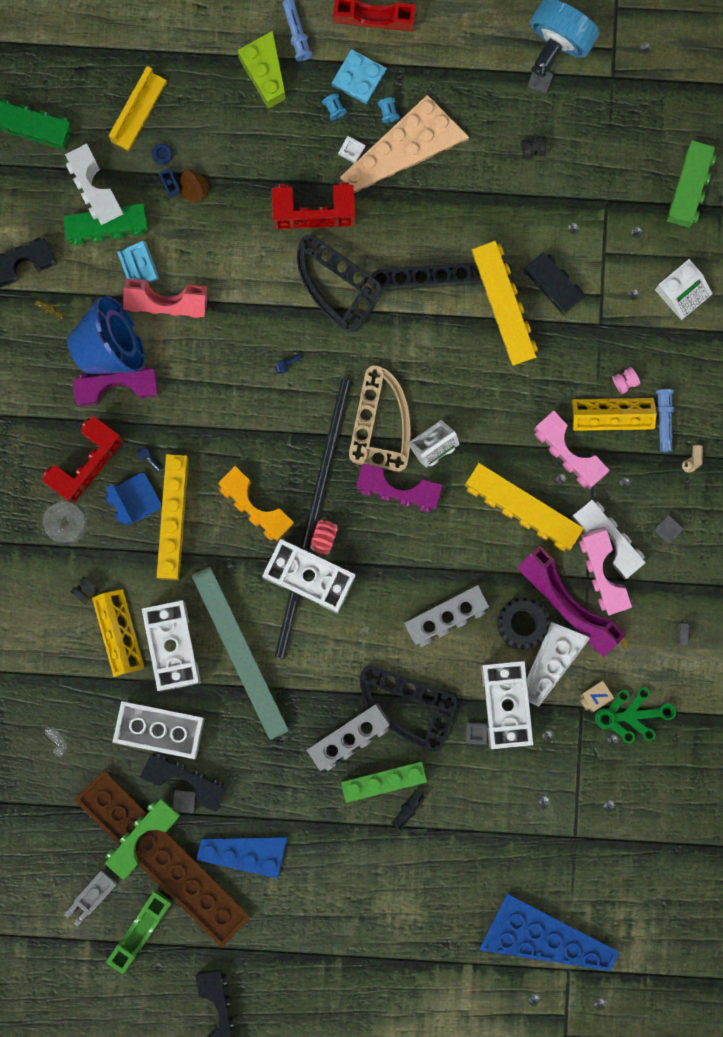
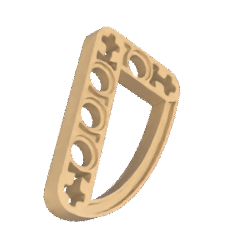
(368, 424)

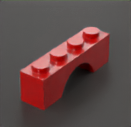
(393, 17)

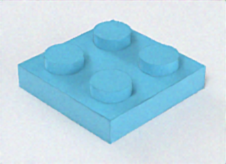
(358, 76)

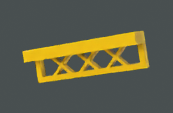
(137, 109)
(614, 417)
(113, 633)

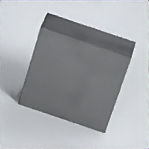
(539, 83)
(668, 529)
(682, 635)
(476, 733)
(184, 801)

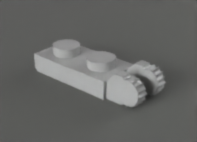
(92, 896)

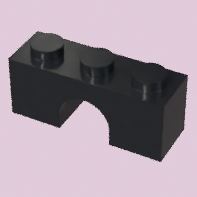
(37, 252)

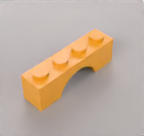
(236, 486)

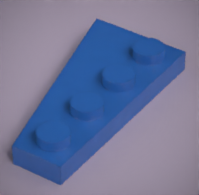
(246, 854)

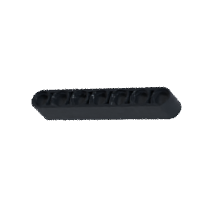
(430, 273)

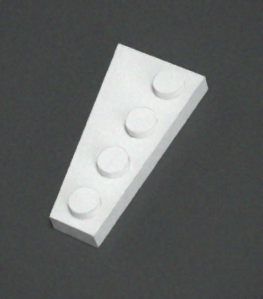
(552, 661)

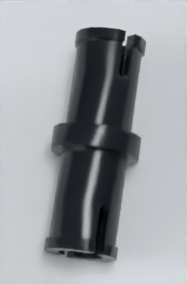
(408, 810)

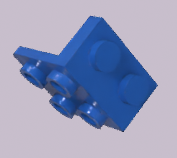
(133, 499)

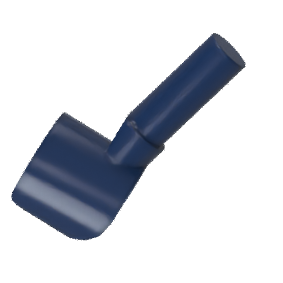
(281, 366)
(145, 454)

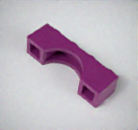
(90, 389)
(373, 482)

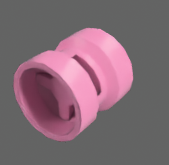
(626, 380)

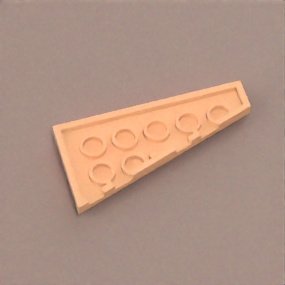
(412, 140)

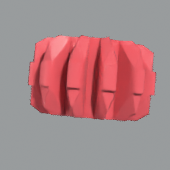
(323, 537)

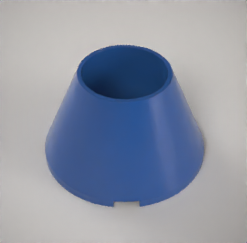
(106, 341)

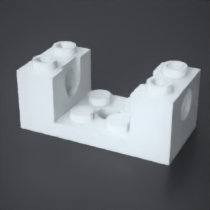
(330, 581)
(176, 667)
(513, 726)

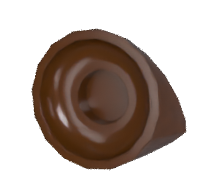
(193, 186)

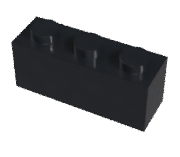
(554, 283)

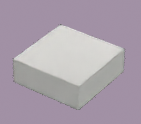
(351, 149)

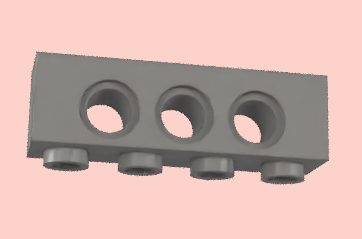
(472, 596)
(319, 751)

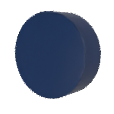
(162, 154)

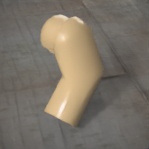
(695, 461)

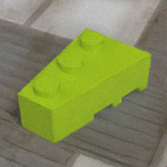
(263, 68)

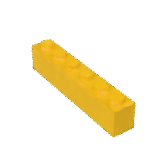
(503, 302)
(524, 507)
(172, 517)

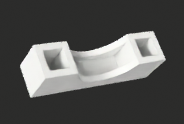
(102, 200)
(626, 558)

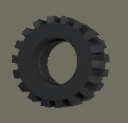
(541, 623)

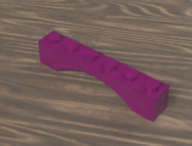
(542, 573)

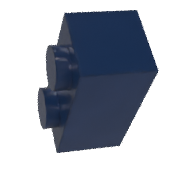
(169, 183)

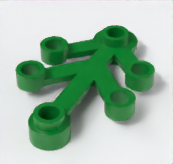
(631, 715)

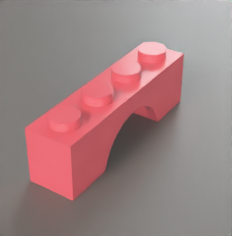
(140, 297)

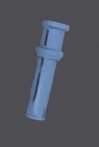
(298, 38)
(665, 412)

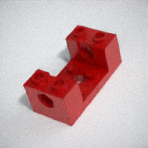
(286, 218)
(108, 443)

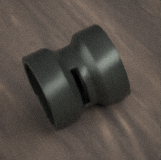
(533, 147)
(84, 590)

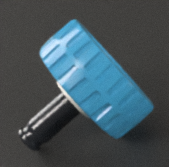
(564, 31)

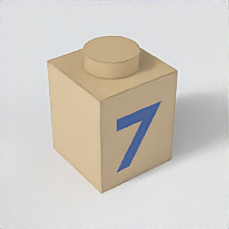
(596, 696)

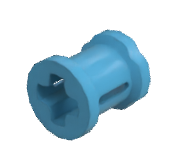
(334, 106)
(388, 110)

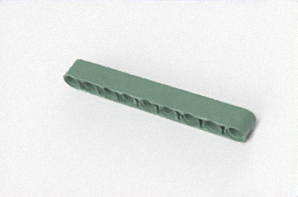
(240, 653)

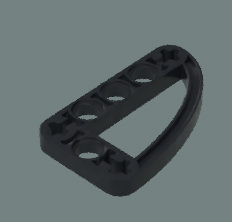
(347, 275)
(416, 696)

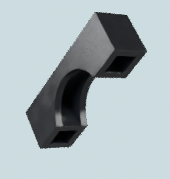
(160, 770)
(212, 987)

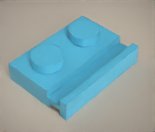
(138, 263)

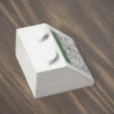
(684, 289)
(434, 443)

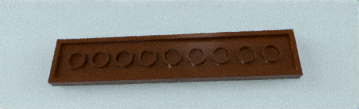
(164, 860)

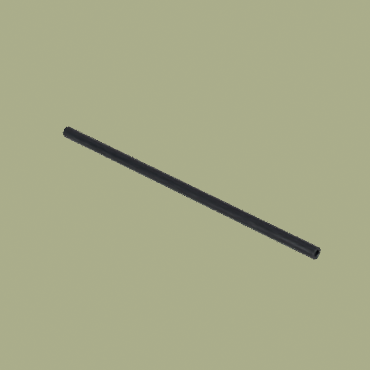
(315, 509)

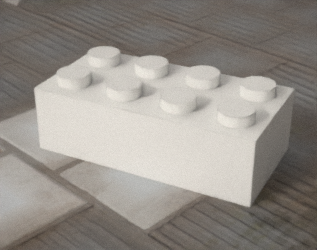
(158, 730)

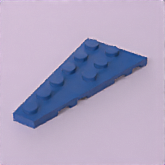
(536, 935)

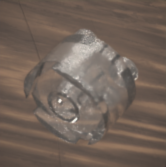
(60, 512)

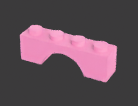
(587, 469)
(598, 546)

